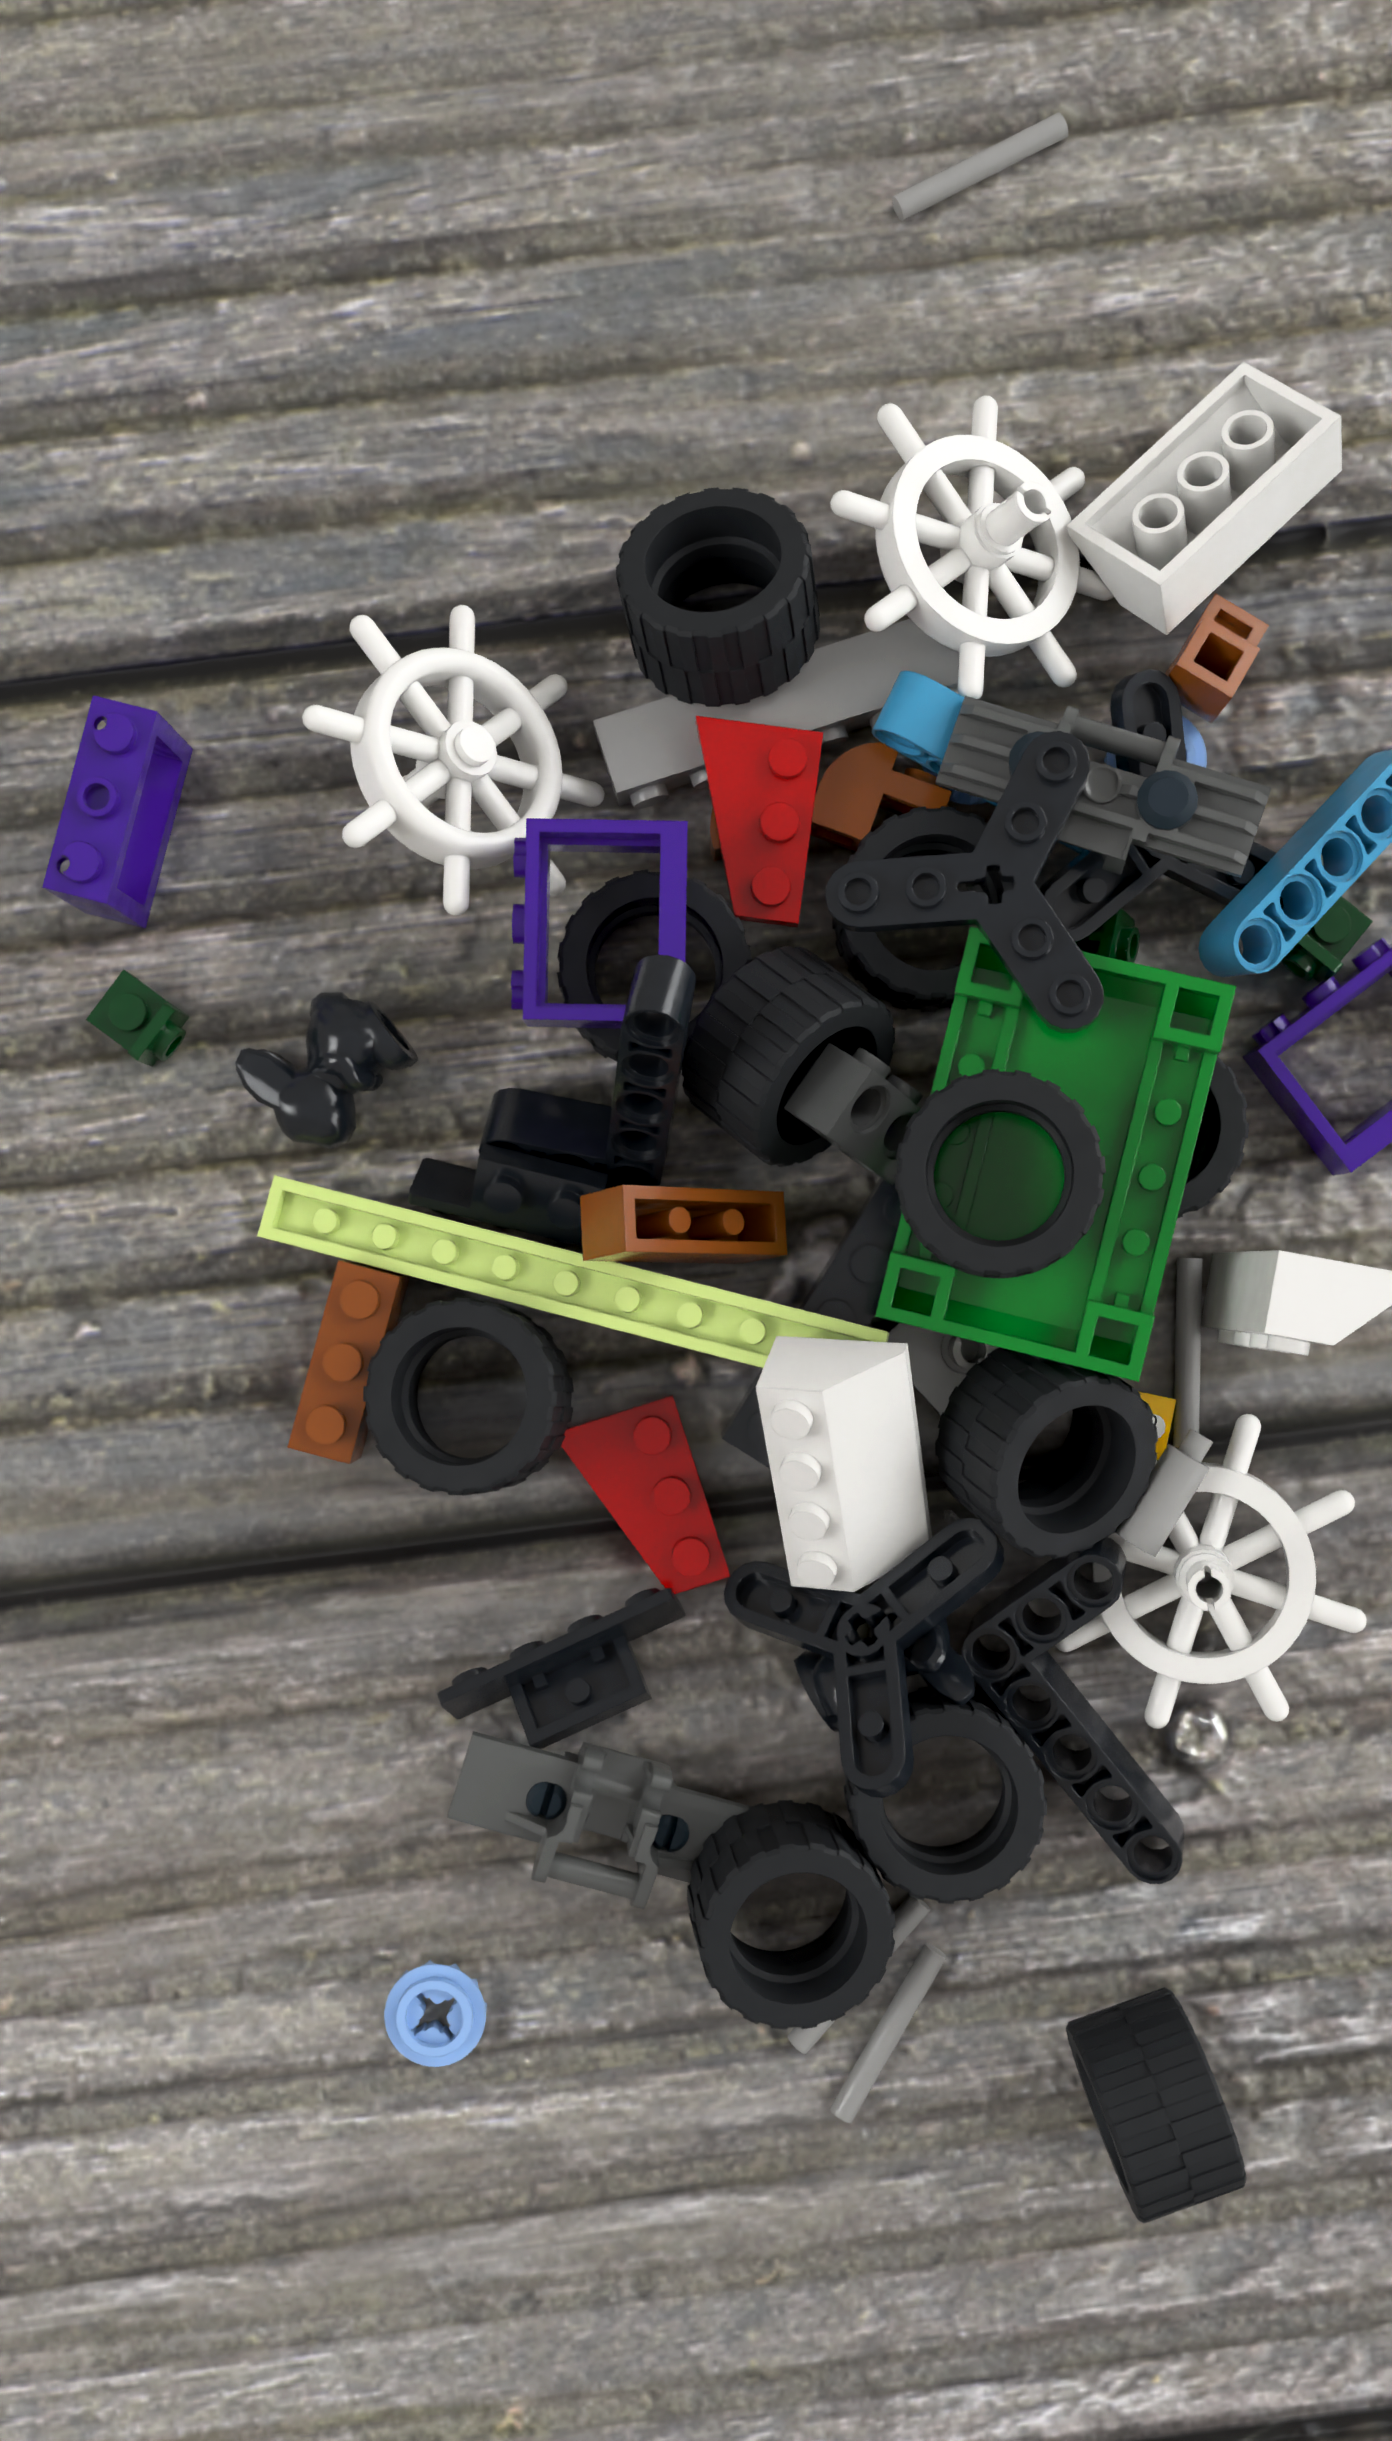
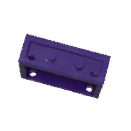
(118, 812)
(531, 919)
(1279, 1034)

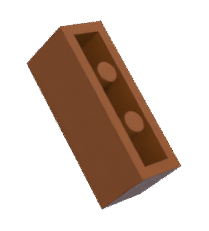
(682, 1225)
(357, 1315)

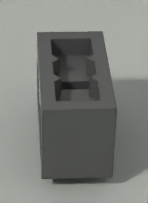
(856, 1107)

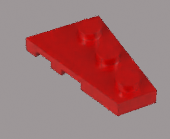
(763, 812)
(652, 1489)

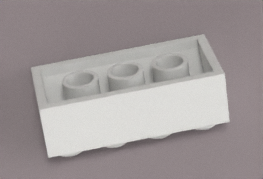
(1208, 495)
(1290, 1299)
(843, 1458)

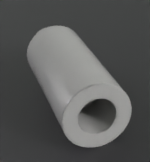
(1168, 1494)

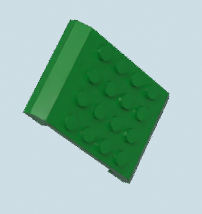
(1000, 1176)

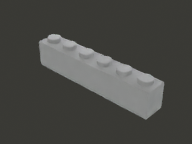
(834, 693)

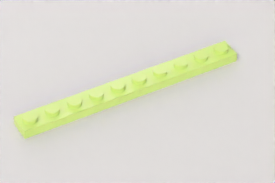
(540, 1275)

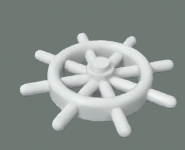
(976, 546)
(455, 755)
(1206, 1577)

